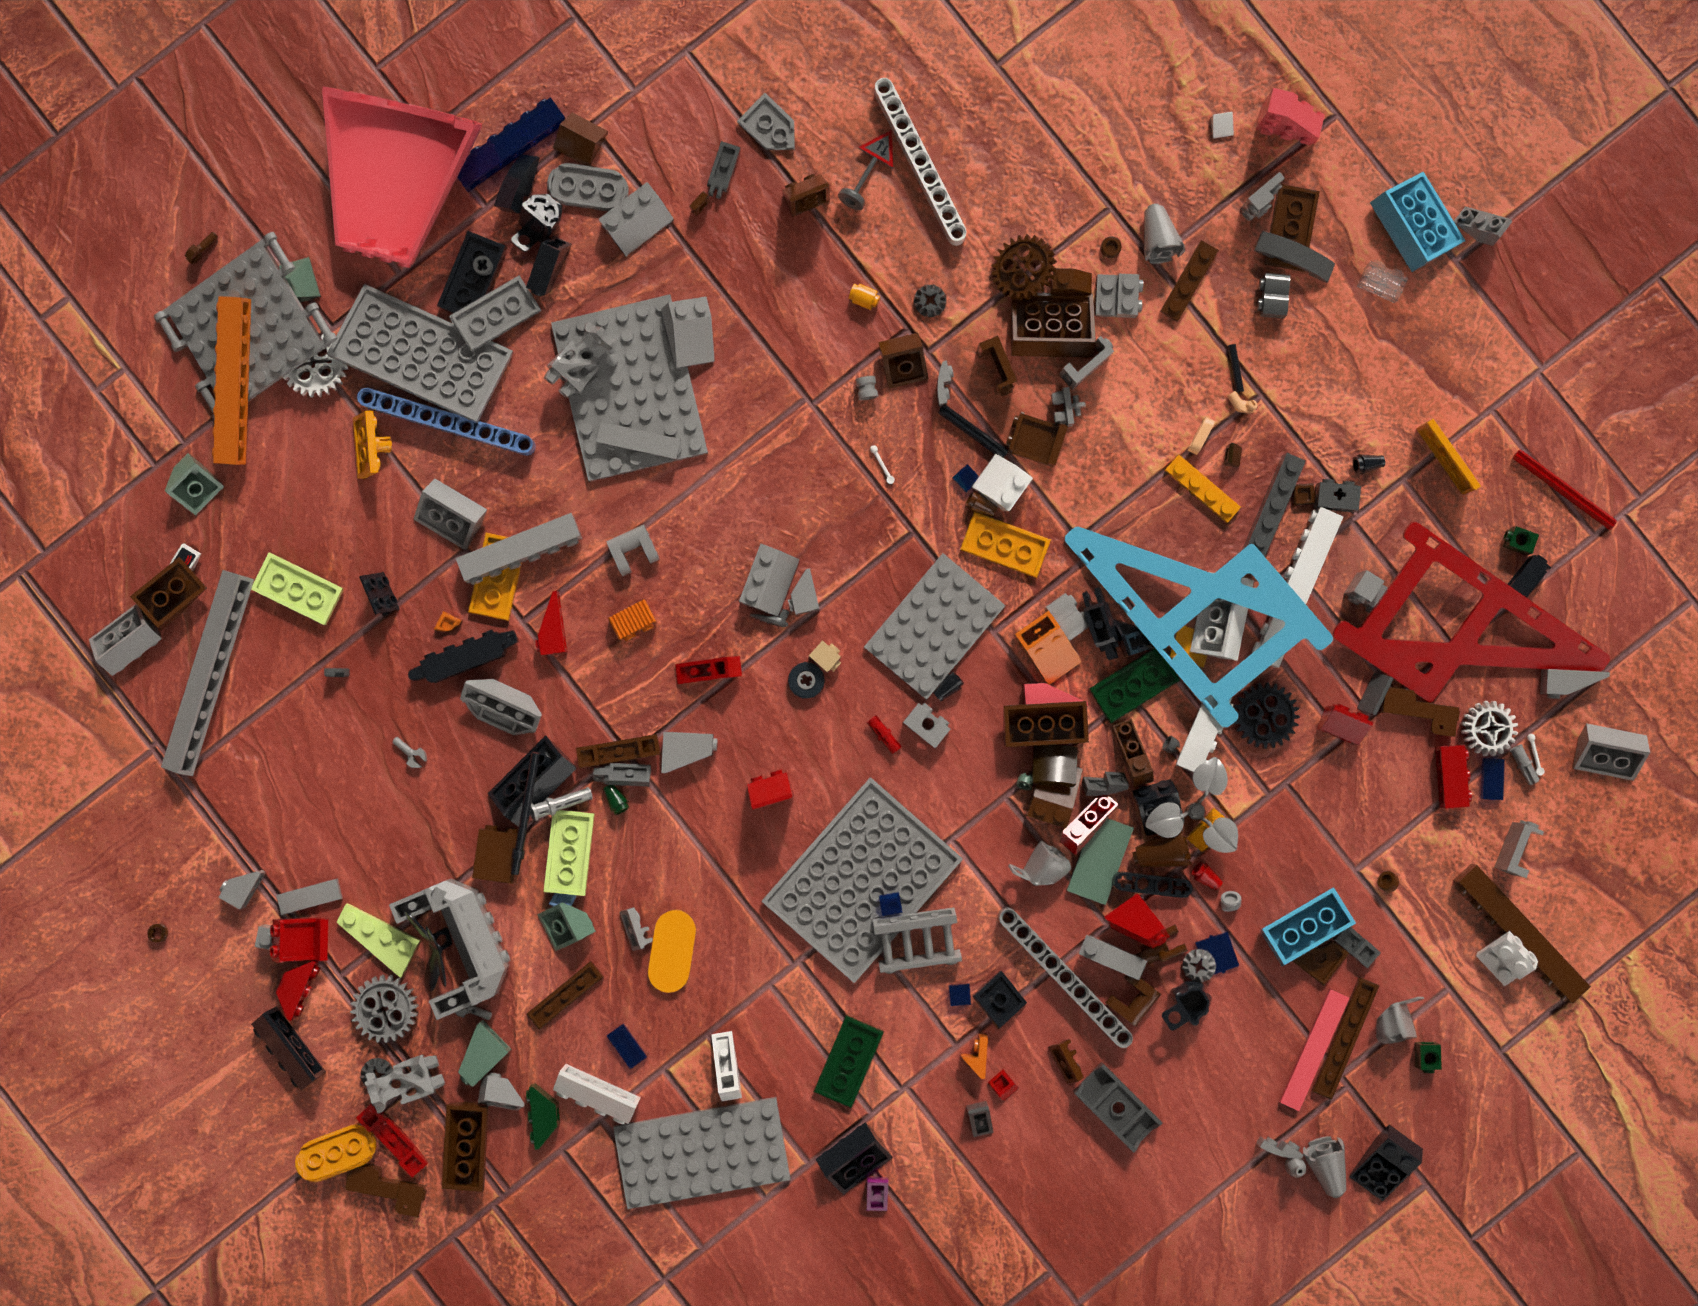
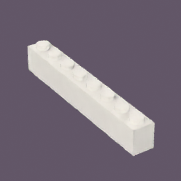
(1306, 565)

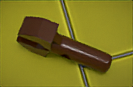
(194, 253)

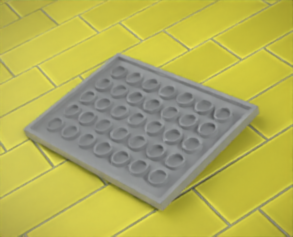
(632, 388)
(837, 881)

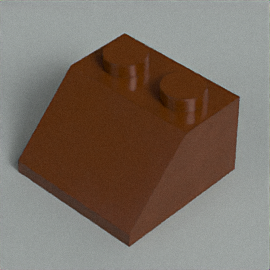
(903, 360)

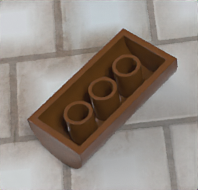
(465, 1146)

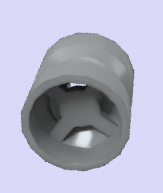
(866, 388)

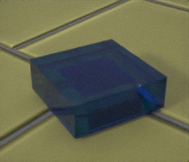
(965, 478)
(890, 904)
(959, 994)

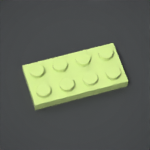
(297, 588)
(569, 853)

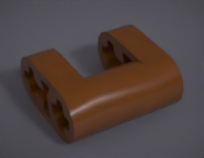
(1140, 1005)

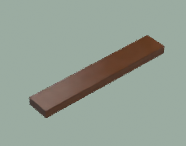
(1345, 1038)

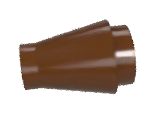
(980, 504)

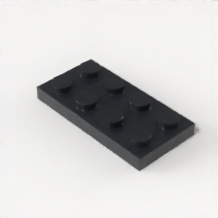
(464, 283)

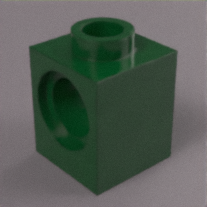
(1529, 540)
(1424, 1048)

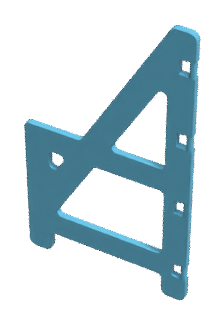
(1271, 598)

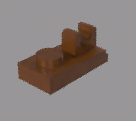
(1063, 1057)

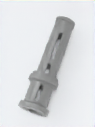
(551, 805)

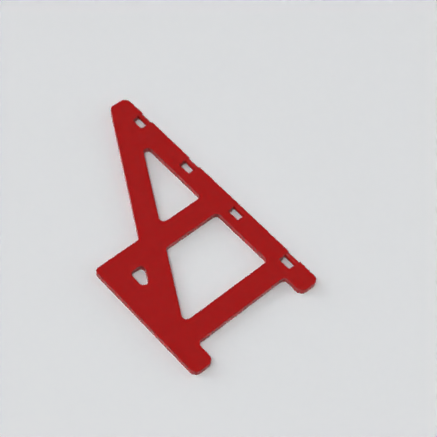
(1400, 656)

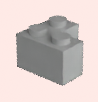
(1366, 590)

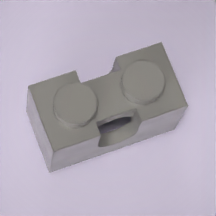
(932, 736)

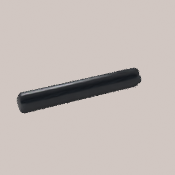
(971, 430)

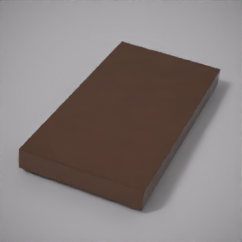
(1293, 219)

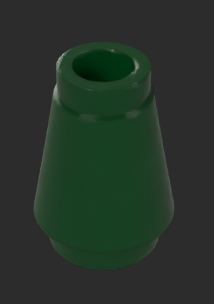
(616, 800)

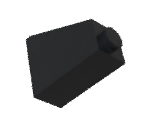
(547, 265)

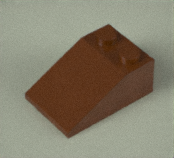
(806, 194)
(169, 593)
(1053, 803)

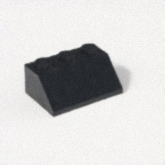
(853, 1158)

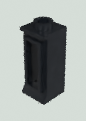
(1529, 574)

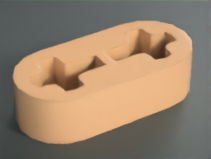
(1201, 435)

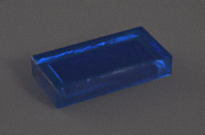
(1492, 779)
(627, 1046)

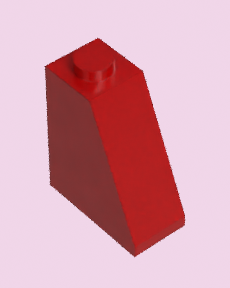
(1138, 922)

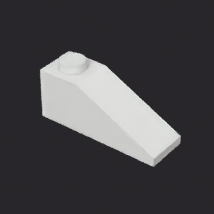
(726, 1066)

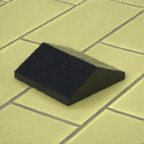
(999, 999)

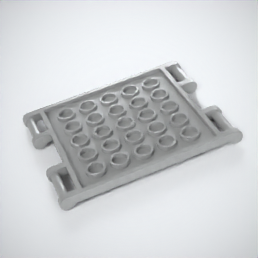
(279, 327)

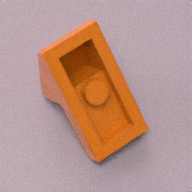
(978, 1061)

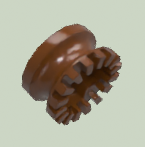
(151, 930)

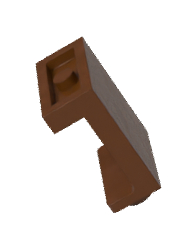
(994, 347)
(1036, 439)
(494, 854)

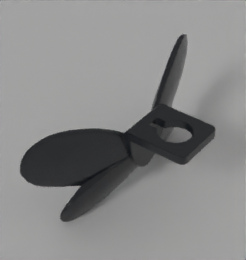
(435, 964)

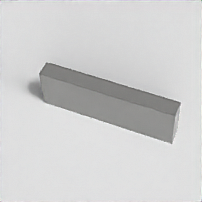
(309, 896)

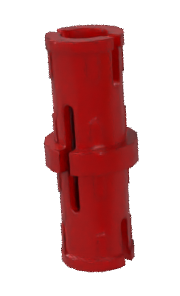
(884, 734)

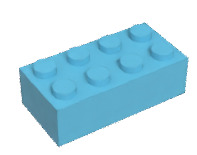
(1307, 926)

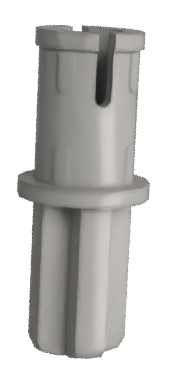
(1524, 764)

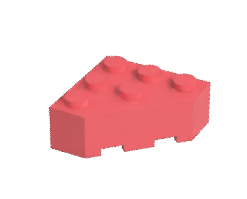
(1289, 118)

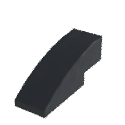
(517, 184)

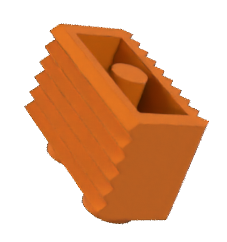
(632, 620)

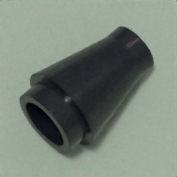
(1366, 463)
(949, 686)

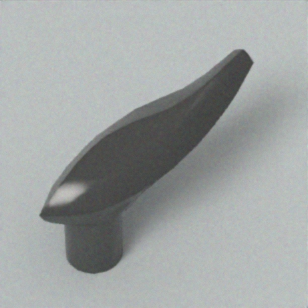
(777, 621)

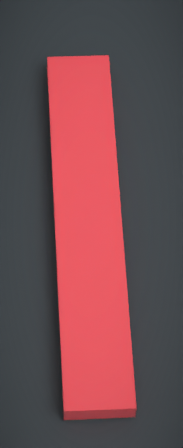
(1314, 1049)

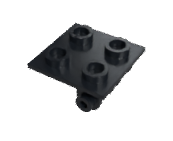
(379, 593)

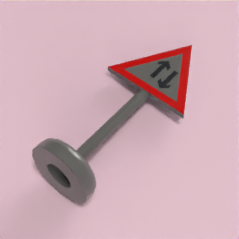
(880, 149)

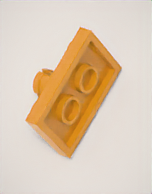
(368, 445)

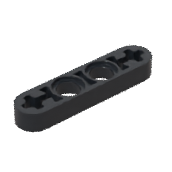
(1152, 884)

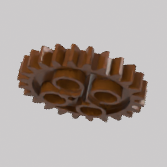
(1009, 280)

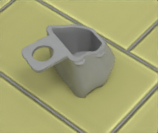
(1044, 866)
(1396, 1023)

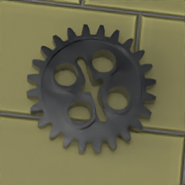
(1282, 706)

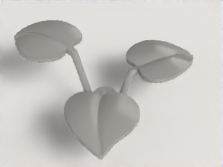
(1167, 820)

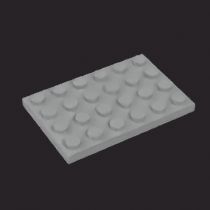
(934, 626)

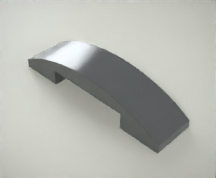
(1295, 254)

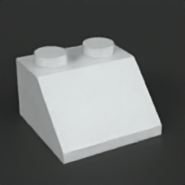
(1002, 482)

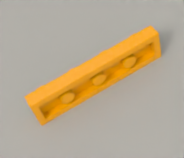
(1202, 488)

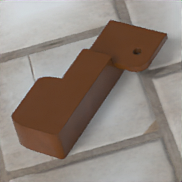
(1404, 703)
(369, 1180)

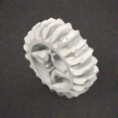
(1491, 735)

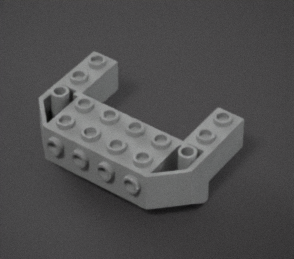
(473, 936)

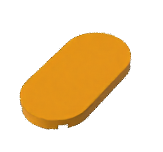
(672, 951)
(335, 1153)

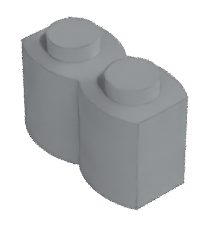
(1067, 615)

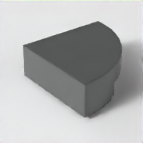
(336, 672)

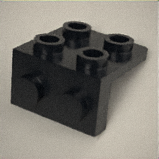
(1152, 796)

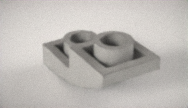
(944, 378)
(1287, 1150)

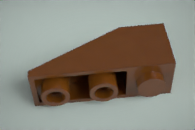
(1133, 753)

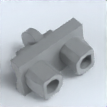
(1066, 416)

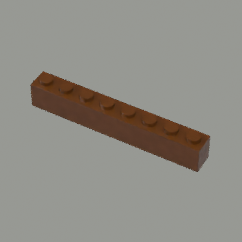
(1507, 917)

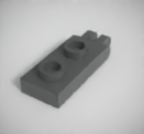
(723, 168)

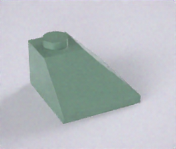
(303, 280)
(192, 484)
(565, 925)

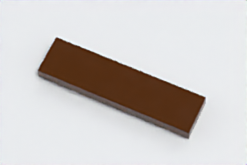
(565, 995)

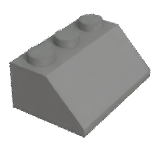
(636, 219)
(449, 514)
(769, 580)
(124, 640)
(1611, 752)

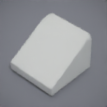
(1222, 125)

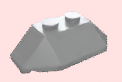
(501, 706)

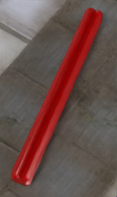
(1564, 489)

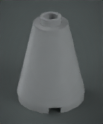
(1160, 236)
(1328, 1163)

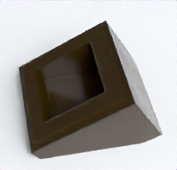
(1233, 455)

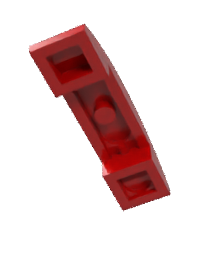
(393, 1138)

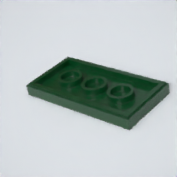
(1133, 685)
(848, 1061)

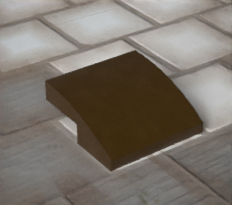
(1054, 765)

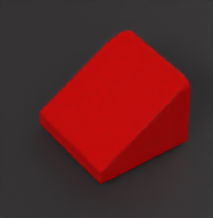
(1003, 1085)

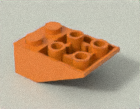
(1047, 647)

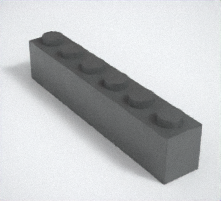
(1275, 502)

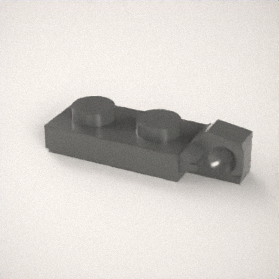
(623, 774)

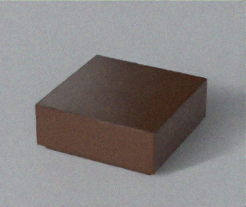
(699, 203)
(1303, 494)

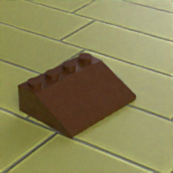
(1053, 325)

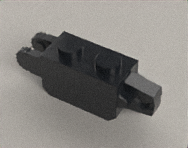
(1101, 624)

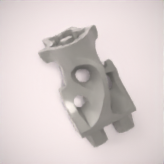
(595, 341)
(420, 1078)

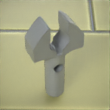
(410, 752)
(476, 1011)

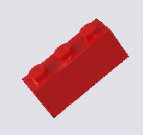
(1453, 776)

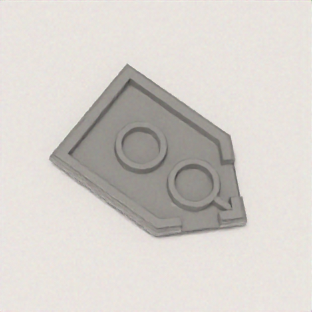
(769, 125)

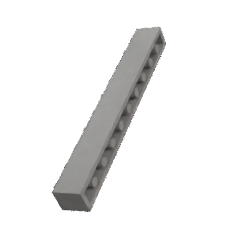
(207, 673)

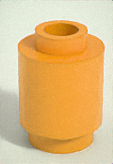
(864, 296)

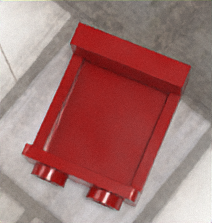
(299, 939)

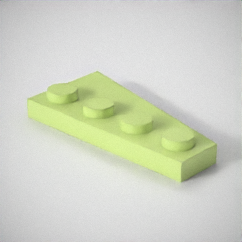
(383, 940)

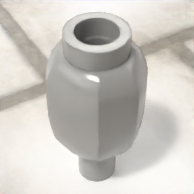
(1295, 1167)

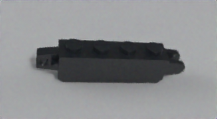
(464, 657)

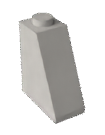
(685, 748)

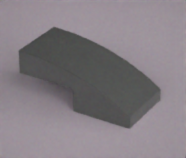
(1110, 783)
(1357, 946)

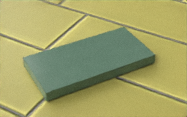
(1100, 862)

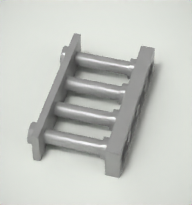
(905, 924)

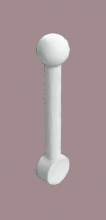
(890, 479)
(1540, 771)

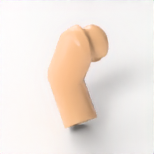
(1242, 405)

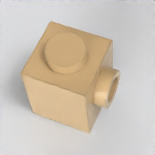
(826, 656)

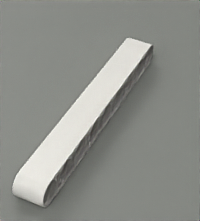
(916, 152)

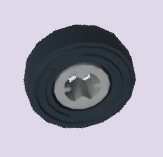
(803, 690)

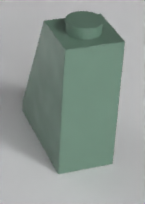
(482, 1054)

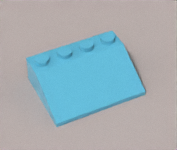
(1417, 221)

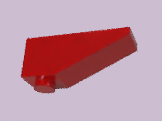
(552, 632)
(708, 669)

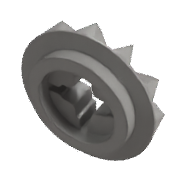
(1194, 957)

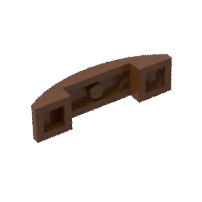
(618, 751)

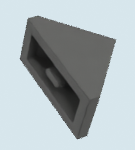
(980, 1118)

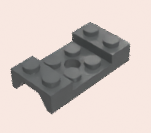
(1104, 1089)

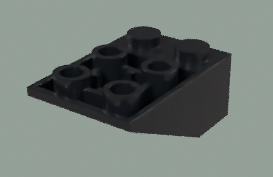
(1387, 1163)

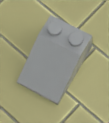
(689, 331)

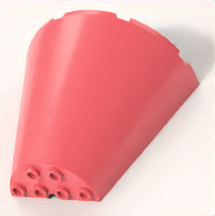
(390, 171)

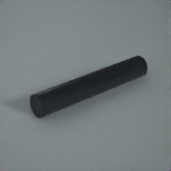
(1235, 368)

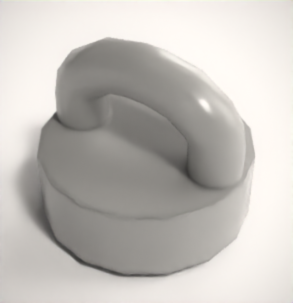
(1230, 901)

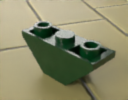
(543, 1114)

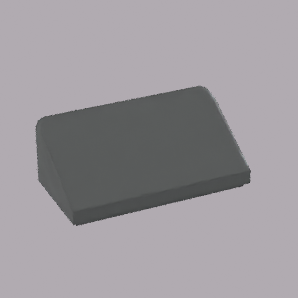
(1375, 693)

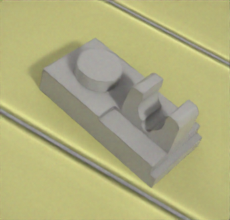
(631, 923)

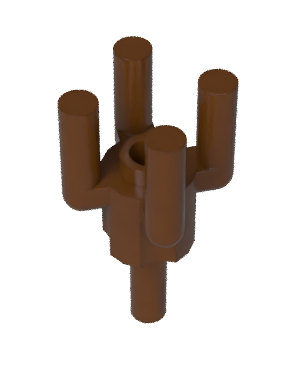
(1162, 952)

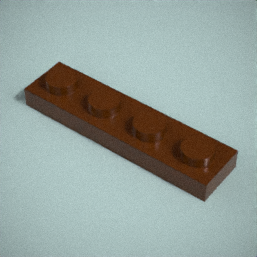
(1189, 280)

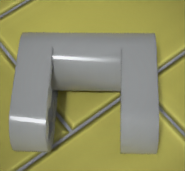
(628, 542)

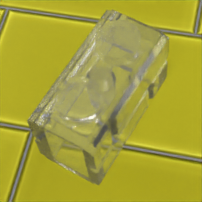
(1383, 281)

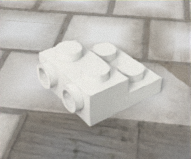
(1508, 958)

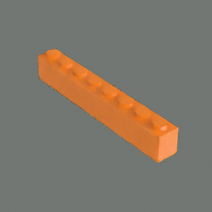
(231, 380)

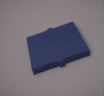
(1221, 950)

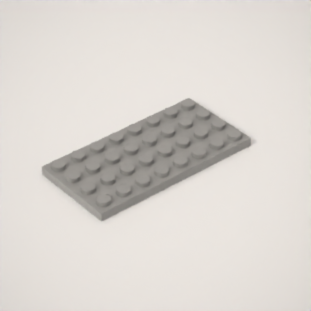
(419, 354)
(701, 1152)

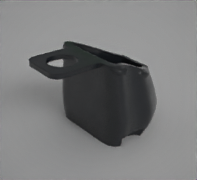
(538, 219)
(1191, 1004)

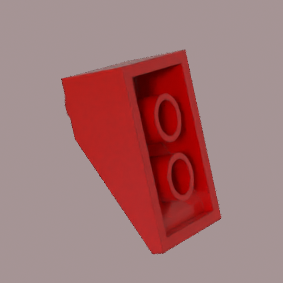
(769, 790)

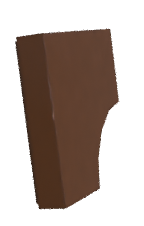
(1322, 961)

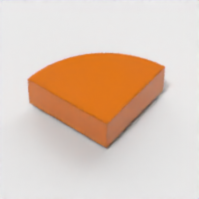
(447, 622)

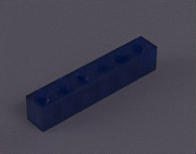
(510, 143)

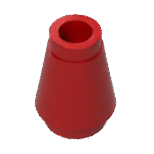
(1204, 874)

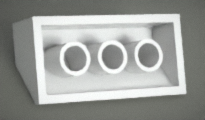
(1220, 628)
(596, 1093)

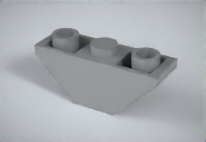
(1482, 225)

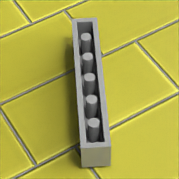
(519, 548)

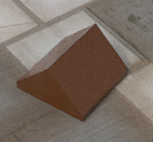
(579, 139)

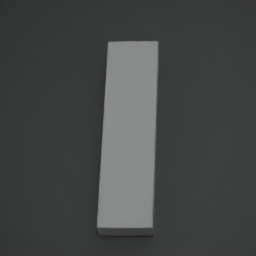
(638, 440)

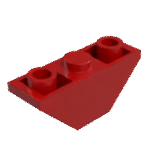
(295, 987)

